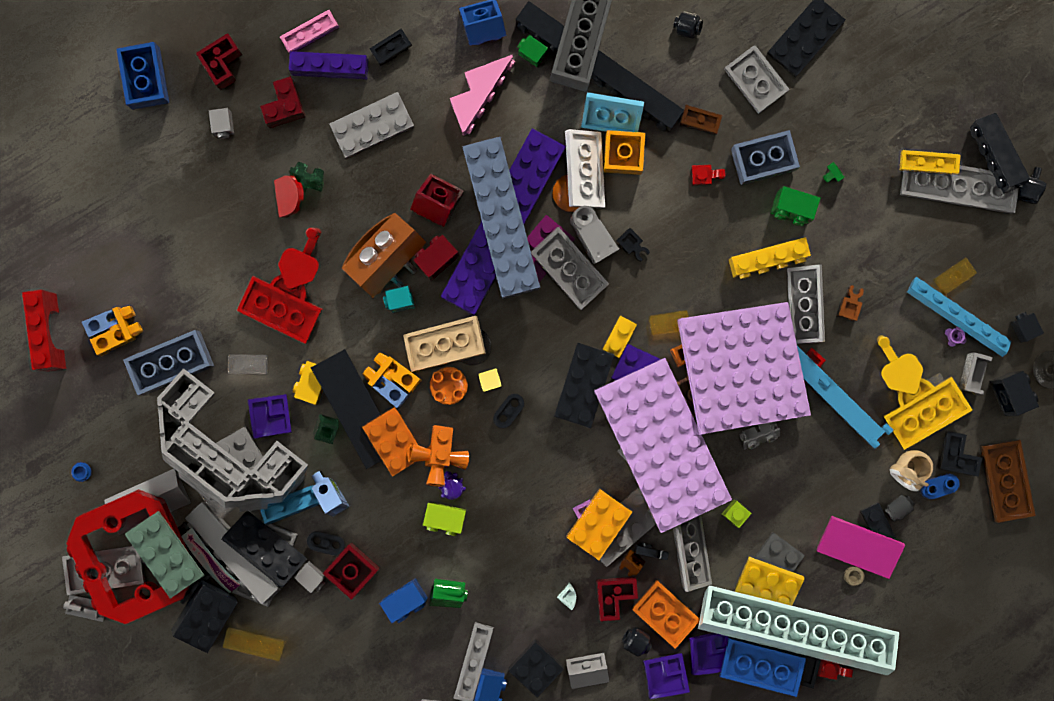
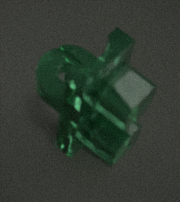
(313, 180)

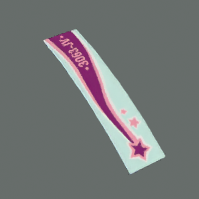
(209, 562)

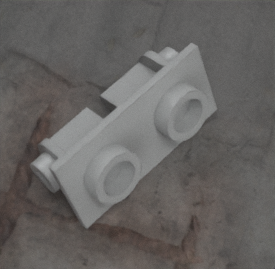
(768, 432)
(81, 607)

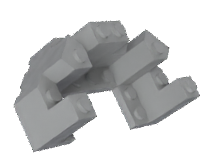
(209, 466)

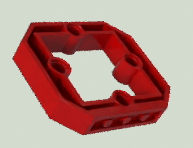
(85, 558)

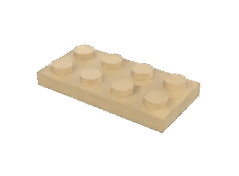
(444, 344)

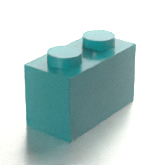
(399, 299)

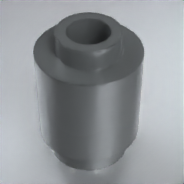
(900, 508)

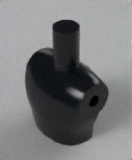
(1033, 189)

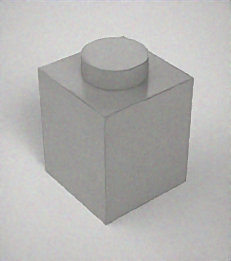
(221, 123)
(310, 577)

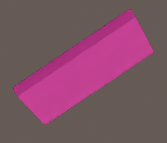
(860, 547)

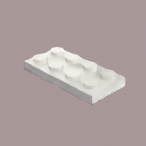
(585, 168)

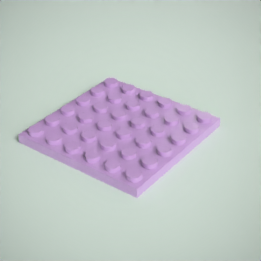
(743, 367)

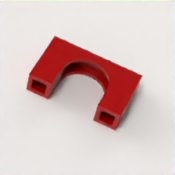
(43, 353)

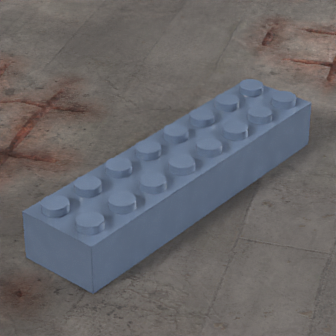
(501, 217)

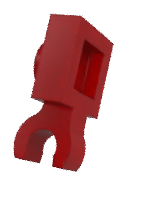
(703, 174)
(831, 670)

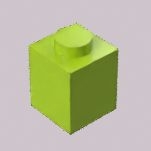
(736, 513)

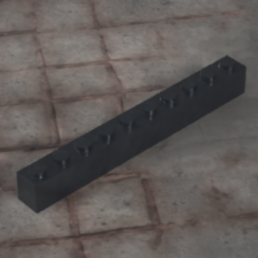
(605, 72)

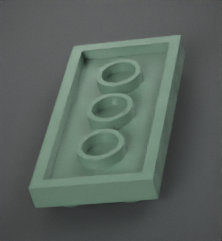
(164, 554)

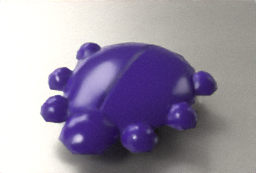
(453, 486)

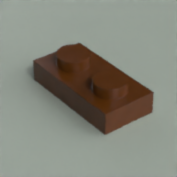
(701, 119)

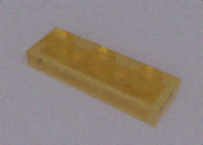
(253, 644)

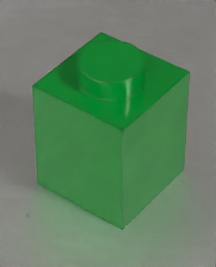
(532, 50)

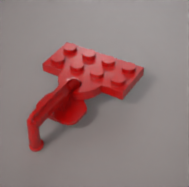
(277, 302)

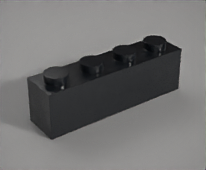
(999, 153)

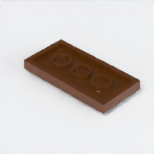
(1008, 481)

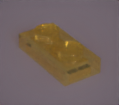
(666, 322)

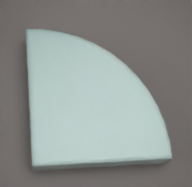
(568, 596)

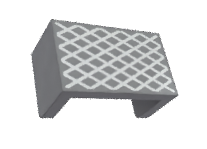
(973, 373)

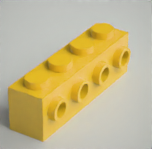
(769, 257)

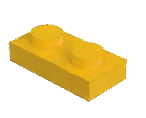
(619, 336)

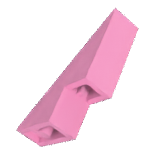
(482, 84)

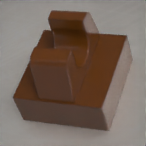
(632, 562)

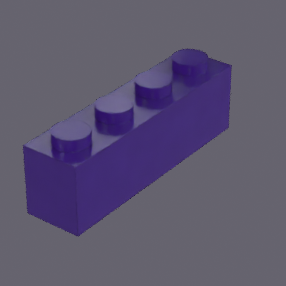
(328, 65)

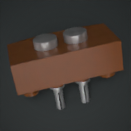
(383, 254)

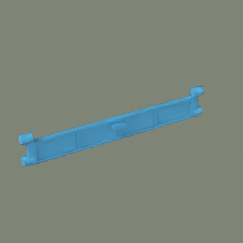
(841, 402)

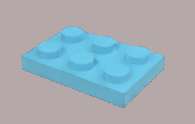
(611, 113)

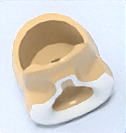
(912, 470)

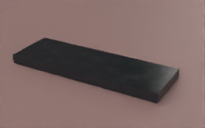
(349, 401)

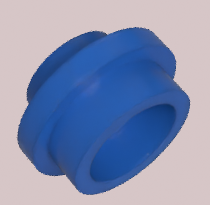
(81, 472)

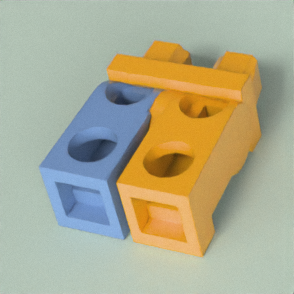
(111, 329)
(387, 375)

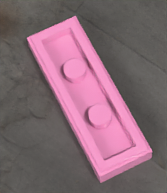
(309, 31)

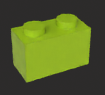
(444, 518)

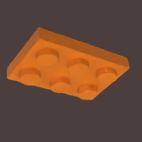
(391, 440)
(666, 614)

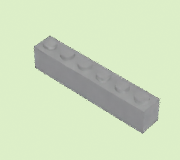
(211, 531)

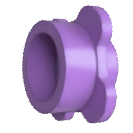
(960, 336)

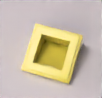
(489, 380)

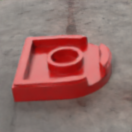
(288, 195)

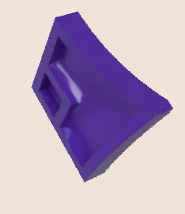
(631, 361)
(269, 416)
(707, 653)
(666, 676)

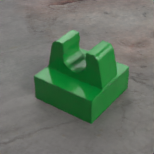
(834, 172)

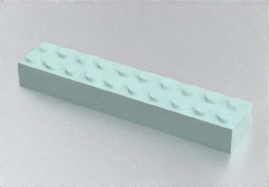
(799, 630)

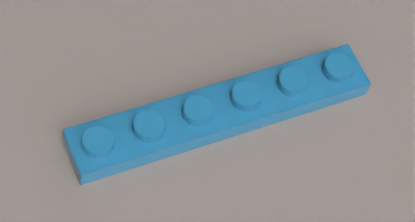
(959, 316)

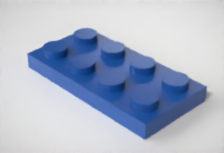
(762, 667)

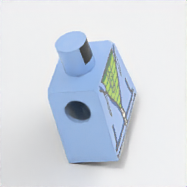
(331, 501)

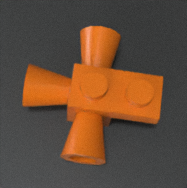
(438, 455)

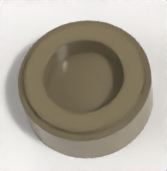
(853, 576)

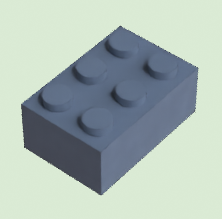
(765, 157)

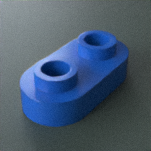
(940, 486)

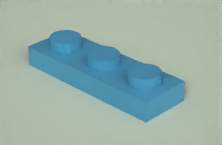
(291, 505)

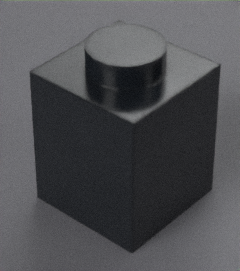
(1026, 327)

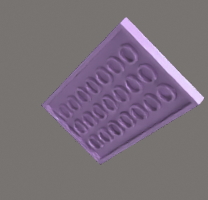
(663, 445)

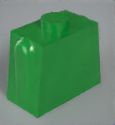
(448, 593)

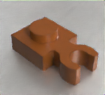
(850, 306)

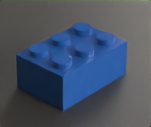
(142, 75)

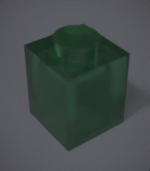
(325, 429)

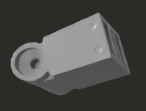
(592, 234)

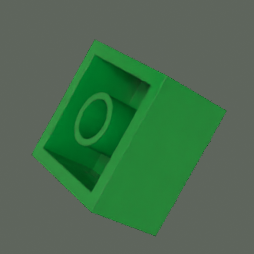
(795, 206)

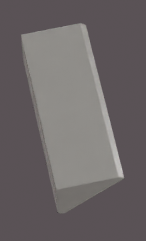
(806, 303)
(165, 486)
(692, 554)

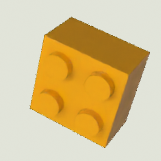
(624, 152)

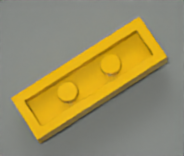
(930, 162)

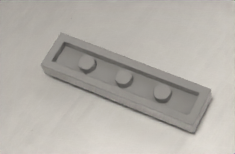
(473, 662)

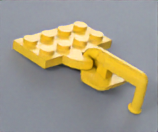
(922, 405)

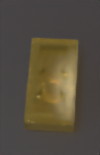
(955, 276)

